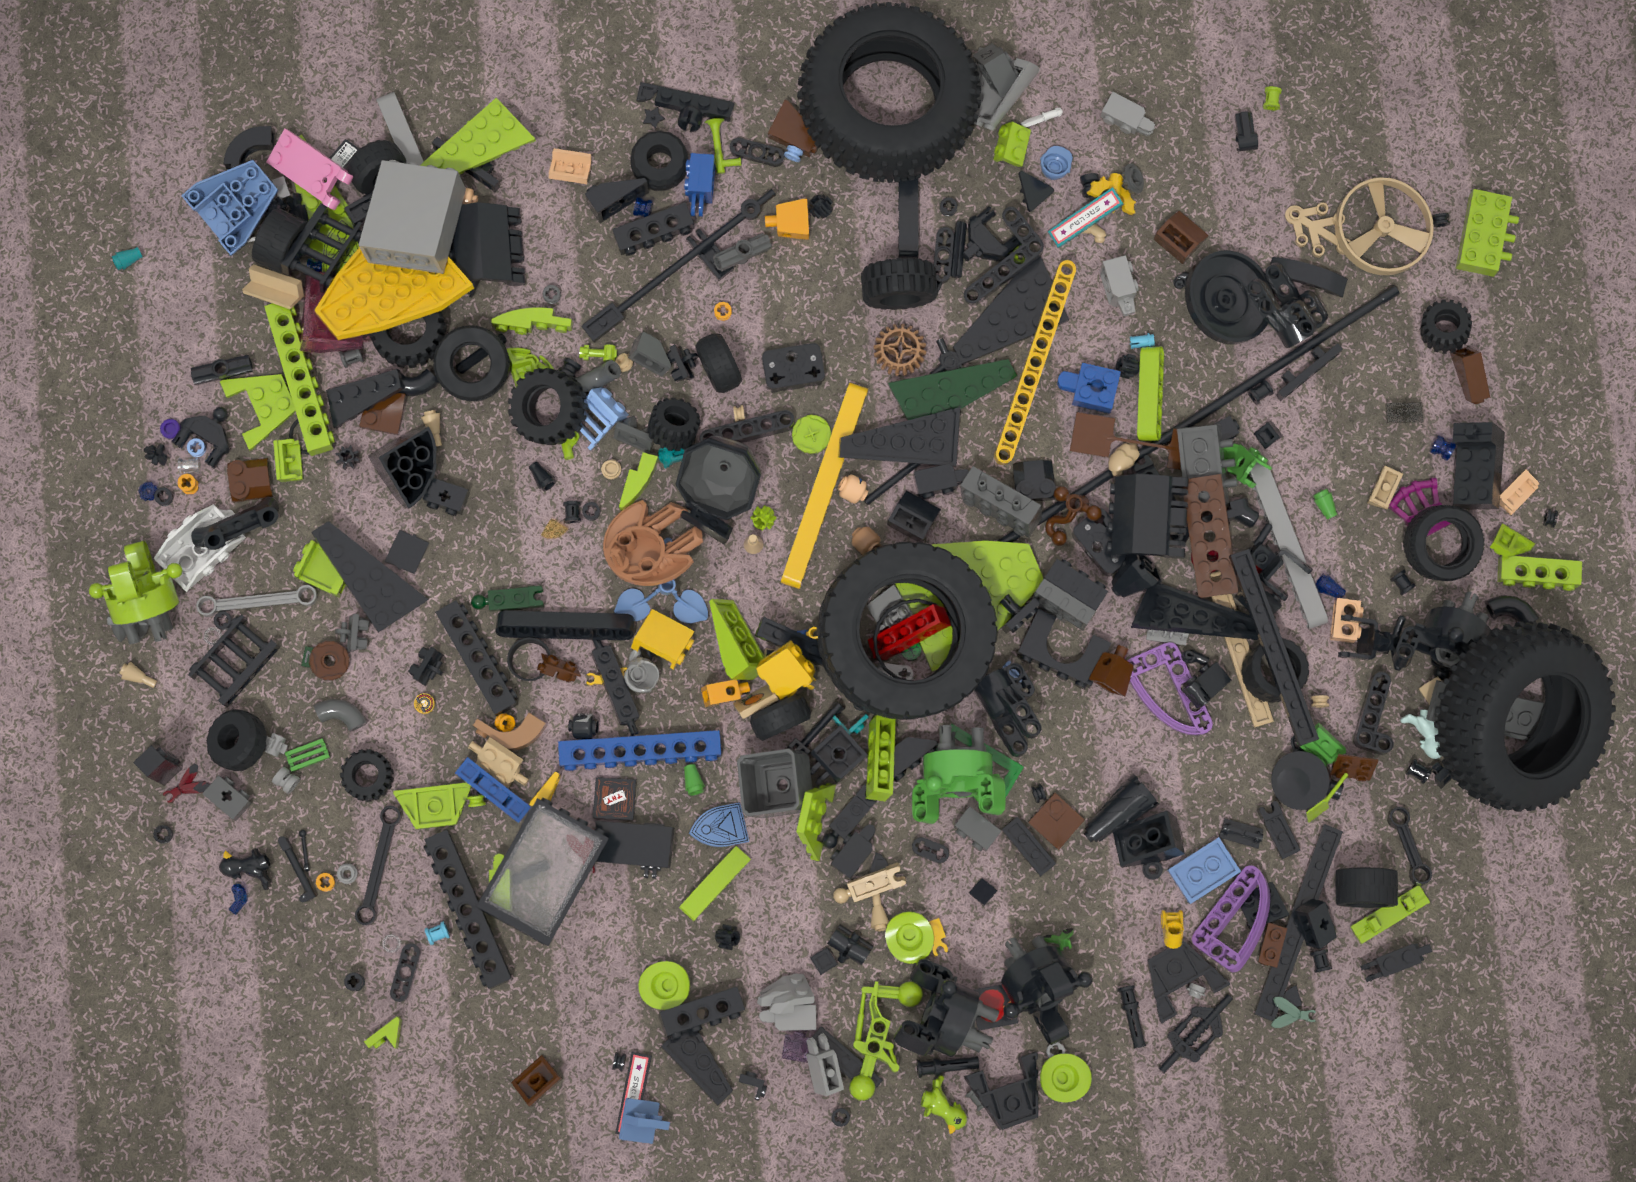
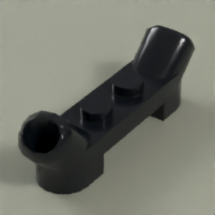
(1237, 510)
(217, 534)

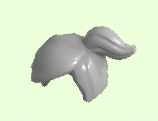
(641, 673)

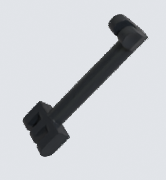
(802, 746)
(287, 848)

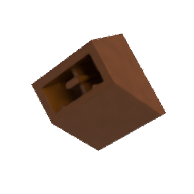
(1180, 237)

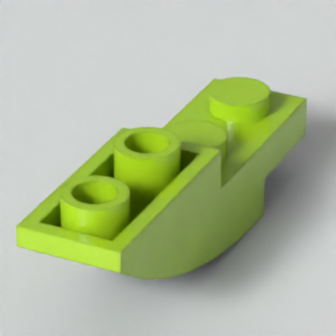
(524, 319)

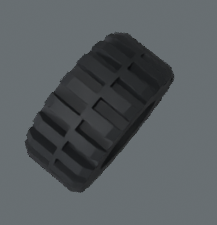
(899, 283)
(412, 353)
(525, 399)

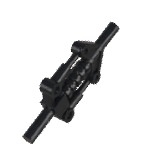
(1181, 1048)

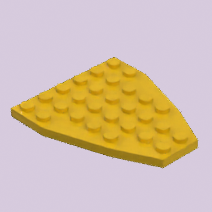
(379, 297)

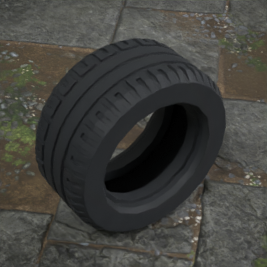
(1471, 549)

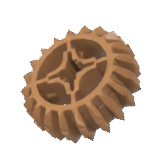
(892, 349)

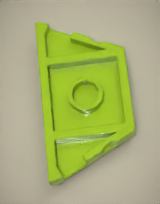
(434, 805)

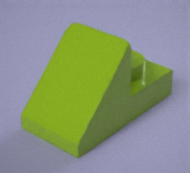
(390, 1030)

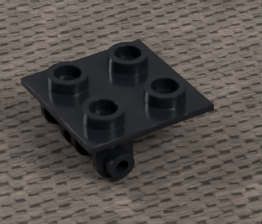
(1276, 910)

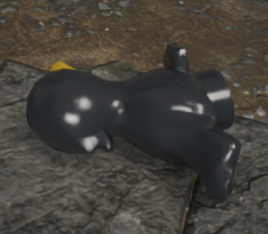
(252, 865)

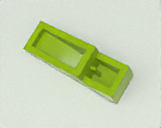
(638, 480)

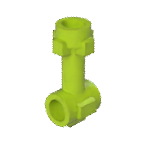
(608, 353)

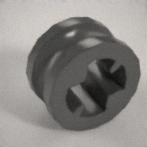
(556, 298)

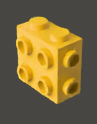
(786, 670)

